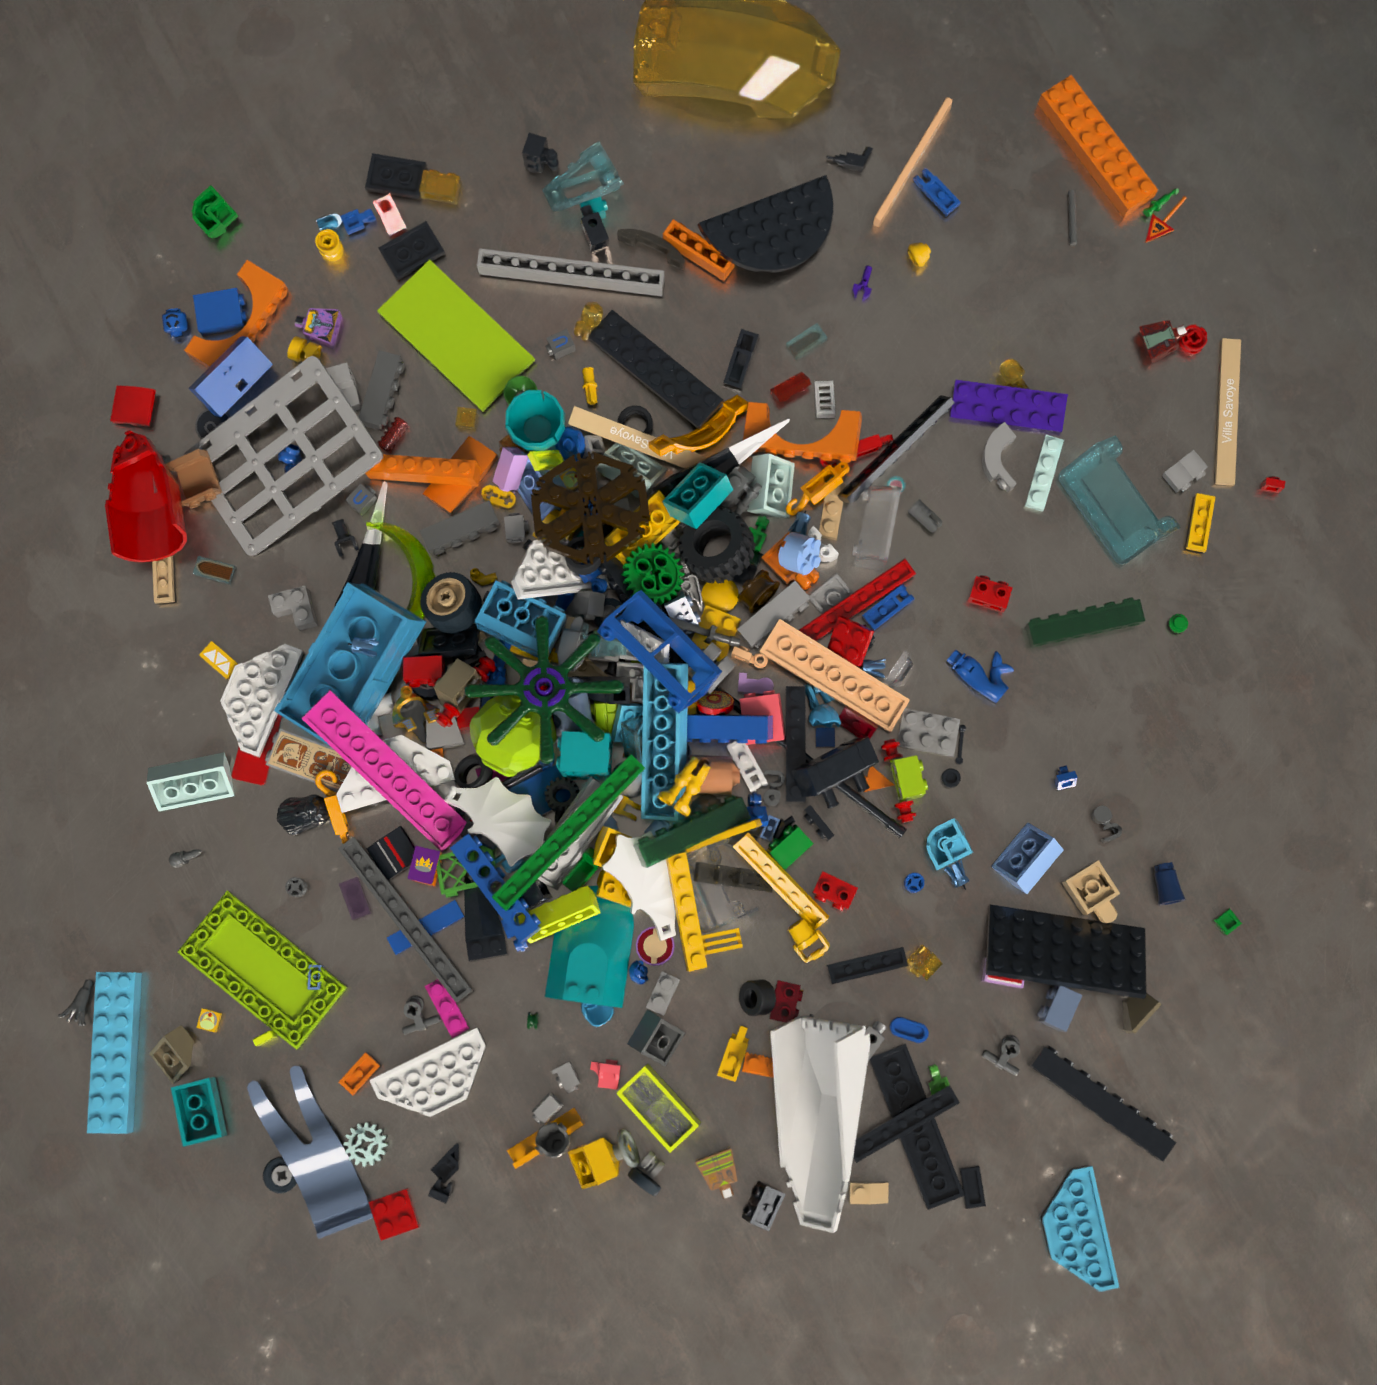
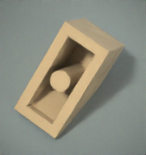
(867, 1192)

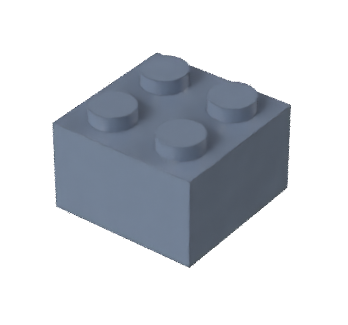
(1059, 1008)

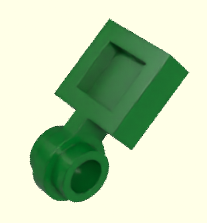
(760, 537)

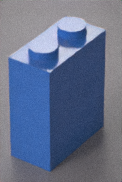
(220, 311)

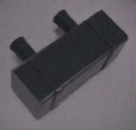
(836, 767)

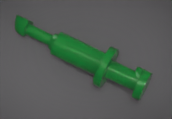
(1155, 205)

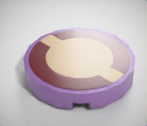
(653, 950)

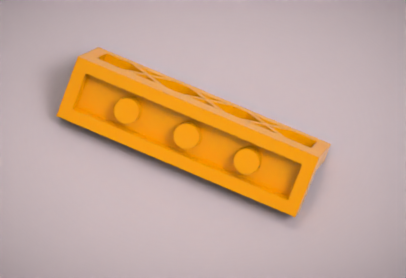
(526, 1149)

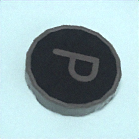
(207, 422)

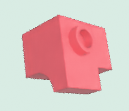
(607, 1073)

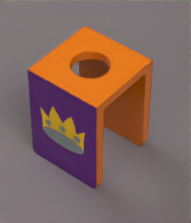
(424, 866)

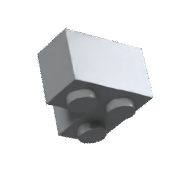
(346, 382)
(295, 602)

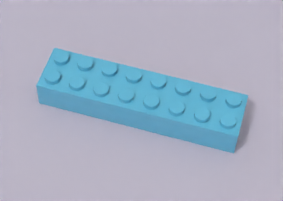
(662, 744)
(114, 1052)

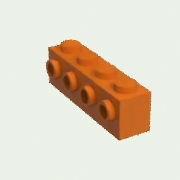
(697, 249)

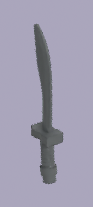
(709, 633)

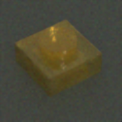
(466, 418)

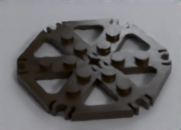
(592, 524)

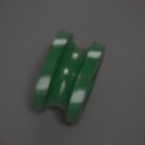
(532, 1020)

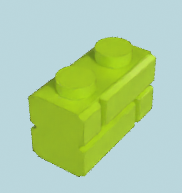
(604, 715)

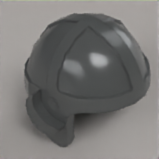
(552, 1140)

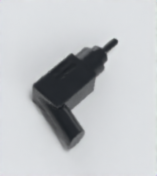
(851, 160)

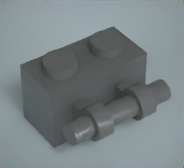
(741, 481)

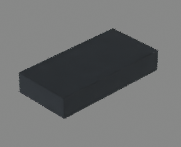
(972, 1187)

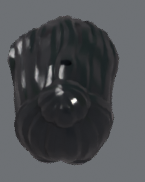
(302, 813)

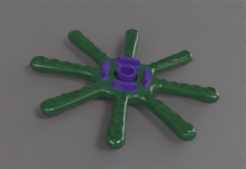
(539, 701)

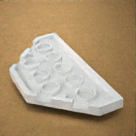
(546, 574)
(254, 694)
(431, 767)
(434, 1078)

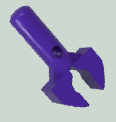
(863, 284)

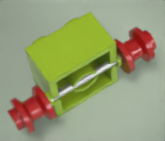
(907, 779)

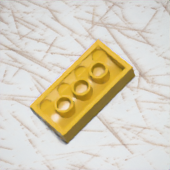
(659, 526)

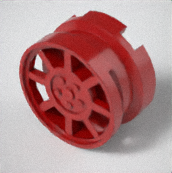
(1194, 340)

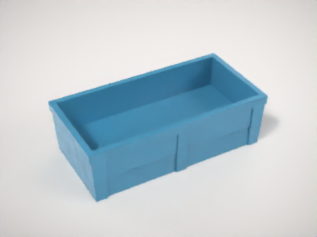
(351, 676)

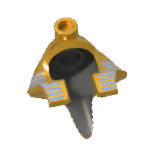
(412, 711)

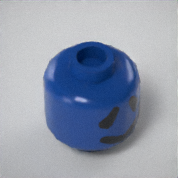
(174, 322)

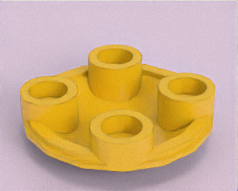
(720, 595)

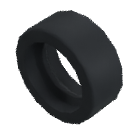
(637, 410)
(577, 568)
(464, 767)

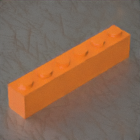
(426, 470)

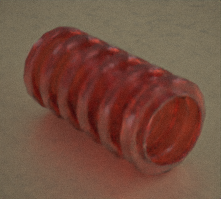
(392, 435)

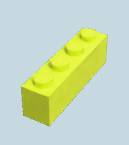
(564, 912)

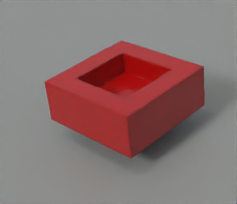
(1273, 484)

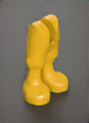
(692, 784)

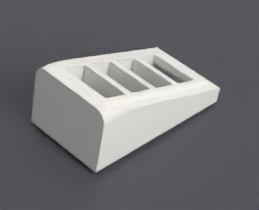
(826, 413)

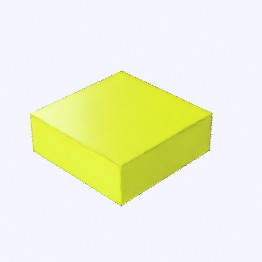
(265, 1037)

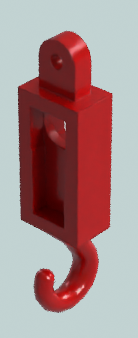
(866, 446)

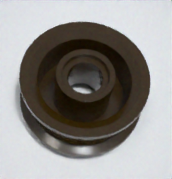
(758, 591)

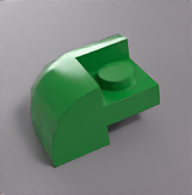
(212, 213)

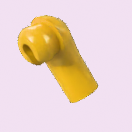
(482, 579)

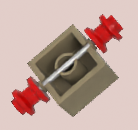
(452, 686)

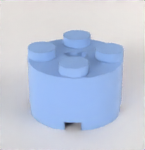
(800, 553)

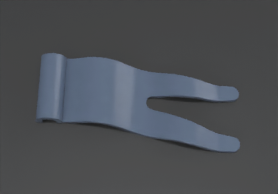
(319, 1168)

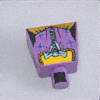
(320, 326)

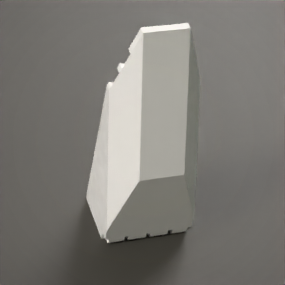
(818, 1106)

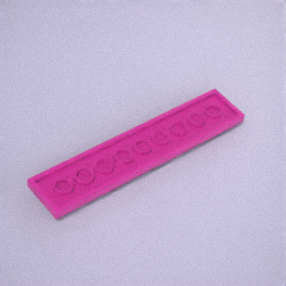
(384, 770)

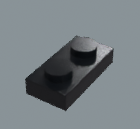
(822, 829)

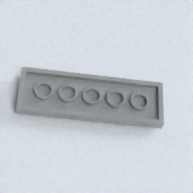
(563, 865)

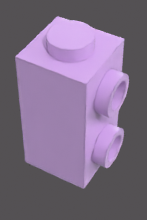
(510, 468)

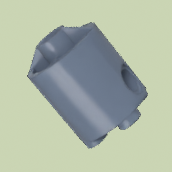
(578, 701)

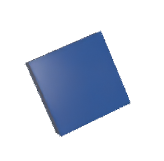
(825, 737)

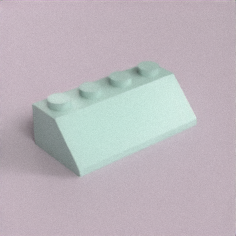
(190, 781)

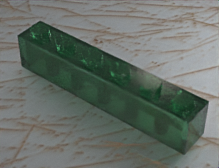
(1084, 623)
(691, 831)

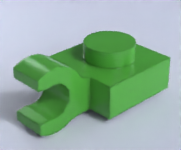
(938, 1082)

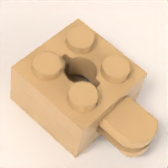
(1092, 891)

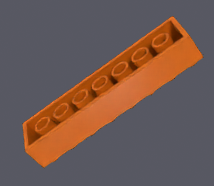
(1097, 146)

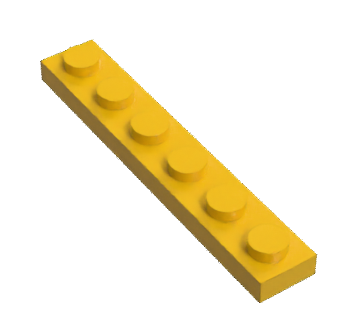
(781, 881)
(686, 912)

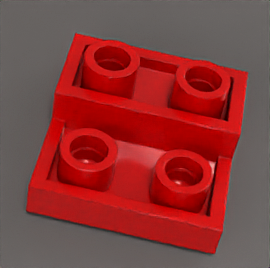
(132, 405)

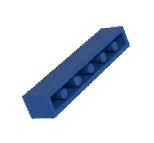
(730, 727)

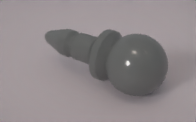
(179, 858)

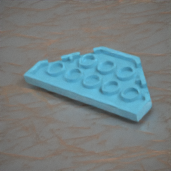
(1078, 1231)

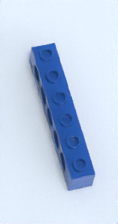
(462, 851)

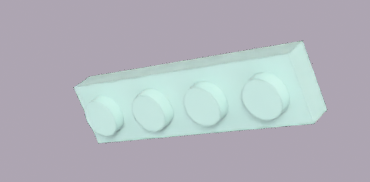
(1044, 473)

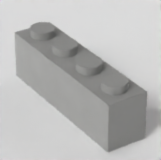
(781, 607)

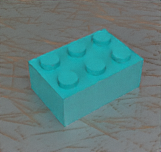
(697, 495)
(199, 1111)

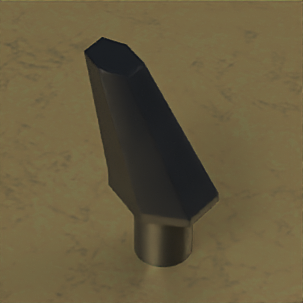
(783, 824)

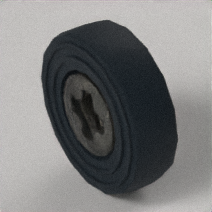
(644, 1181)

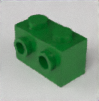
(789, 846)

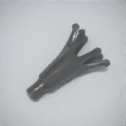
(79, 1004)

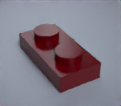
(857, 723)

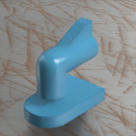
(329, 221)
(811, 692)
(509, 869)

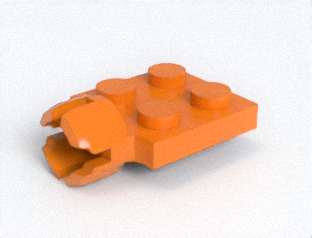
(772, 560)

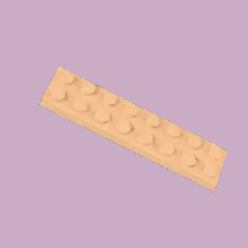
(834, 675)

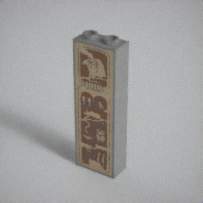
(306, 758)

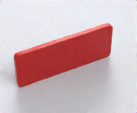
(252, 768)

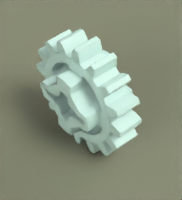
(363, 1135)

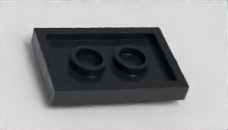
(395, 176)
(411, 250)
(449, 645)

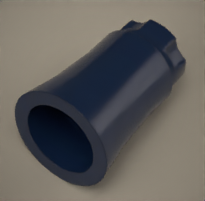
(1168, 884)

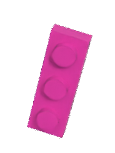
(447, 1009)

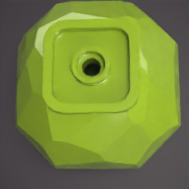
(520, 746)

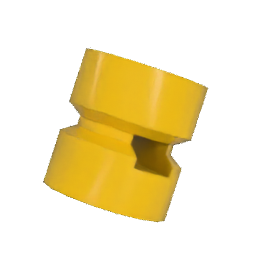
(329, 245)
(300, 349)

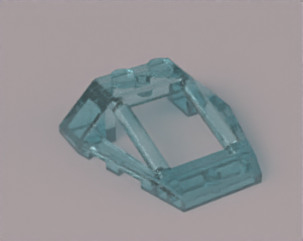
(604, 170)

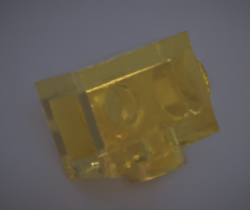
(924, 963)

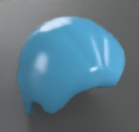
(824, 715)
(596, 1014)

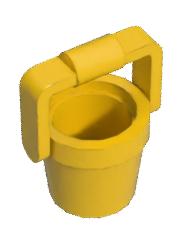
(804, 936)

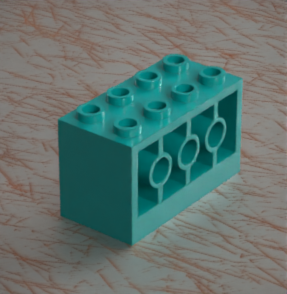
(584, 757)

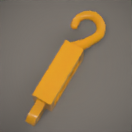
(817, 488)
(337, 818)

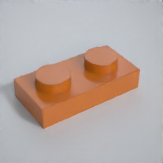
(359, 1073)

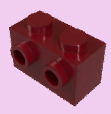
(786, 1001)

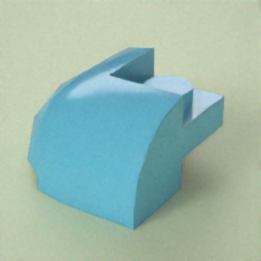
(947, 844)

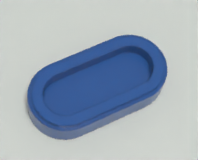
(909, 1029)

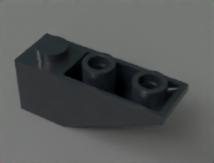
(609, 698)

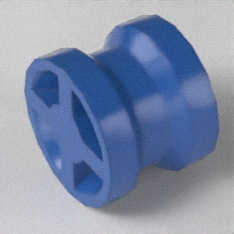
(913, 880)

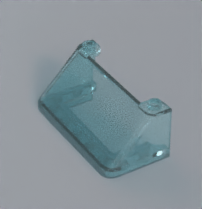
(1113, 503)

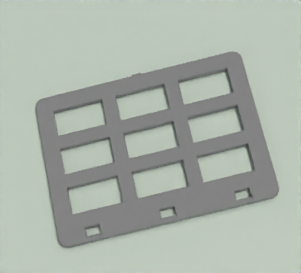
(269, 403)

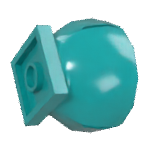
(534, 420)

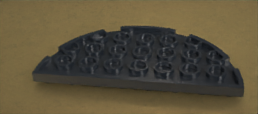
(774, 230)

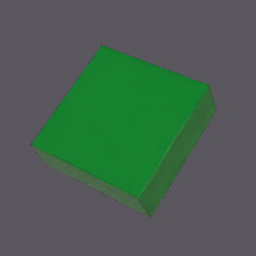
(1227, 921)

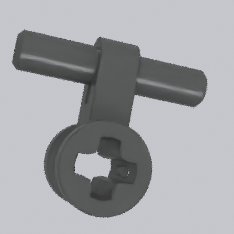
(417, 1015)
(1001, 1061)

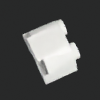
(827, 552)

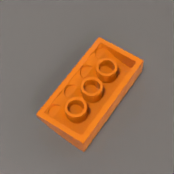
(453, 496)

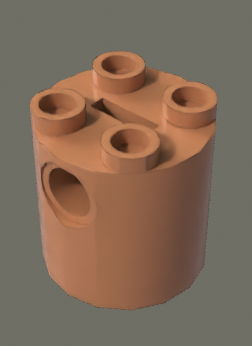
(721, 776)

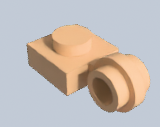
(743, 654)

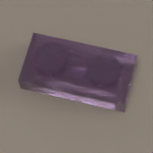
(355, 898)

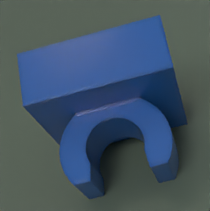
(1065, 778)

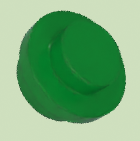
(1178, 623)

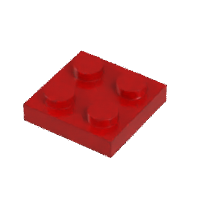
(850, 640)
(394, 1214)

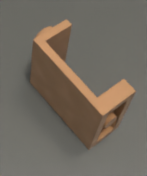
(196, 477)

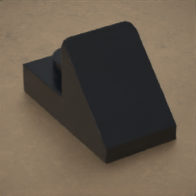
(751, 570)

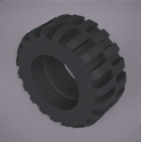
(728, 562)

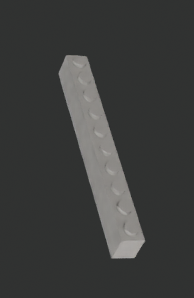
(570, 272)

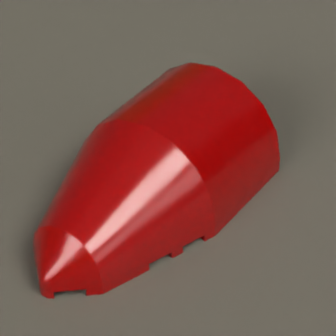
(141, 522)

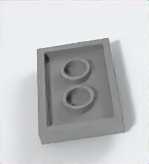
(928, 732)

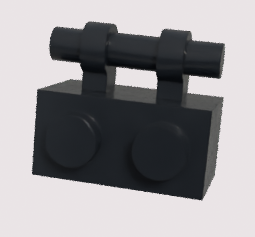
(537, 154)

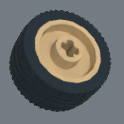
(450, 602)

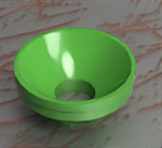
(516, 385)

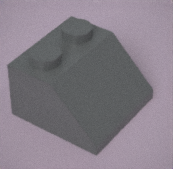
(656, 1038)

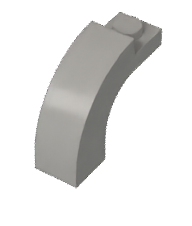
(991, 457)

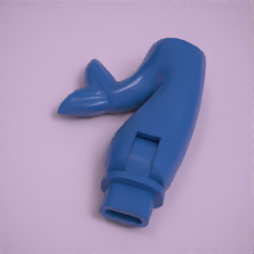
(974, 675)

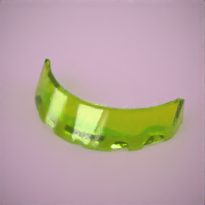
(418, 559)

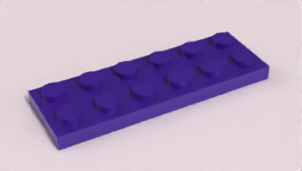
(1008, 405)

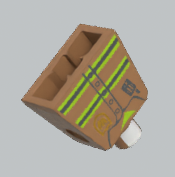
(719, 1171)

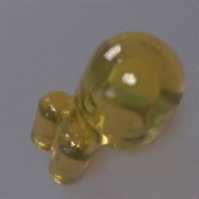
(590, 317)
(1012, 374)

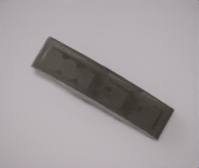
(730, 877)

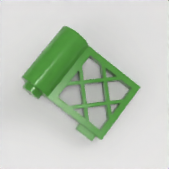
(453, 891)

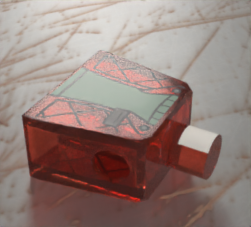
(1161, 338)

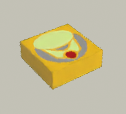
(570, 479)
(209, 1020)

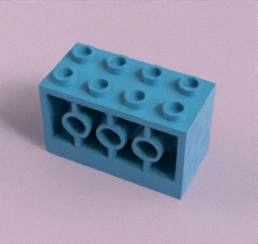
(507, 624)

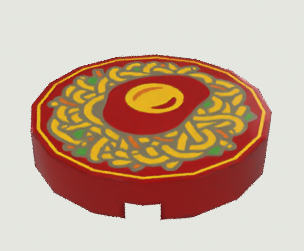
(715, 703)

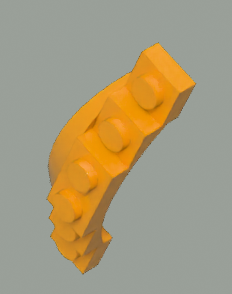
(705, 436)

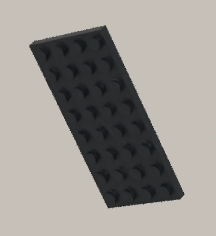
(1066, 951)

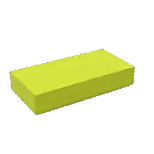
(545, 459)

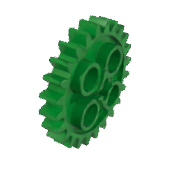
(669, 571)

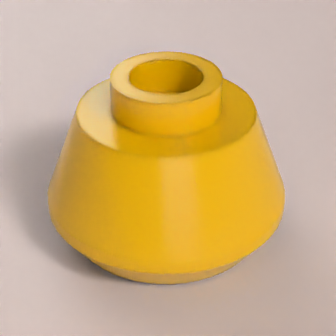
(919, 253)

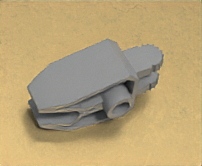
(691, 587)
(571, 639)

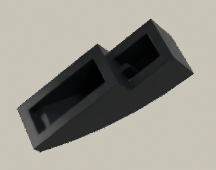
(741, 358)

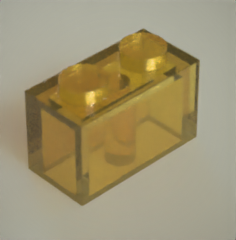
(440, 186)

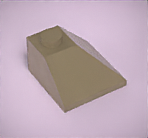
(1138, 1011)
(174, 1053)

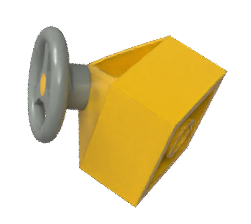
(599, 1159)

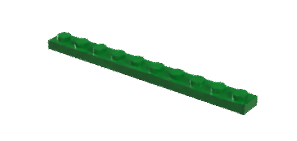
(568, 832)

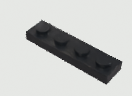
(867, 965)

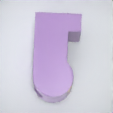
(753, 685)

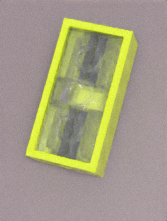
(658, 1108)

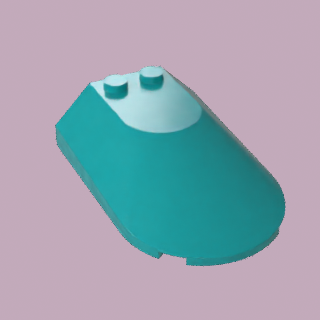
(593, 957)

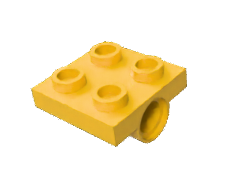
(611, 889)

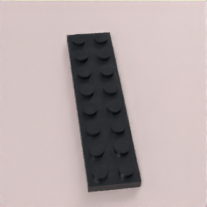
(655, 369)
(925, 1144)

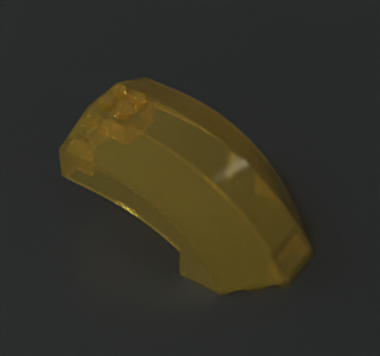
(734, 52)

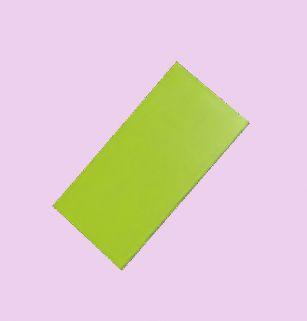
(455, 335)
(261, 969)

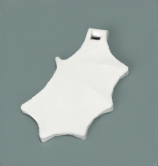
(502, 817)
(646, 887)

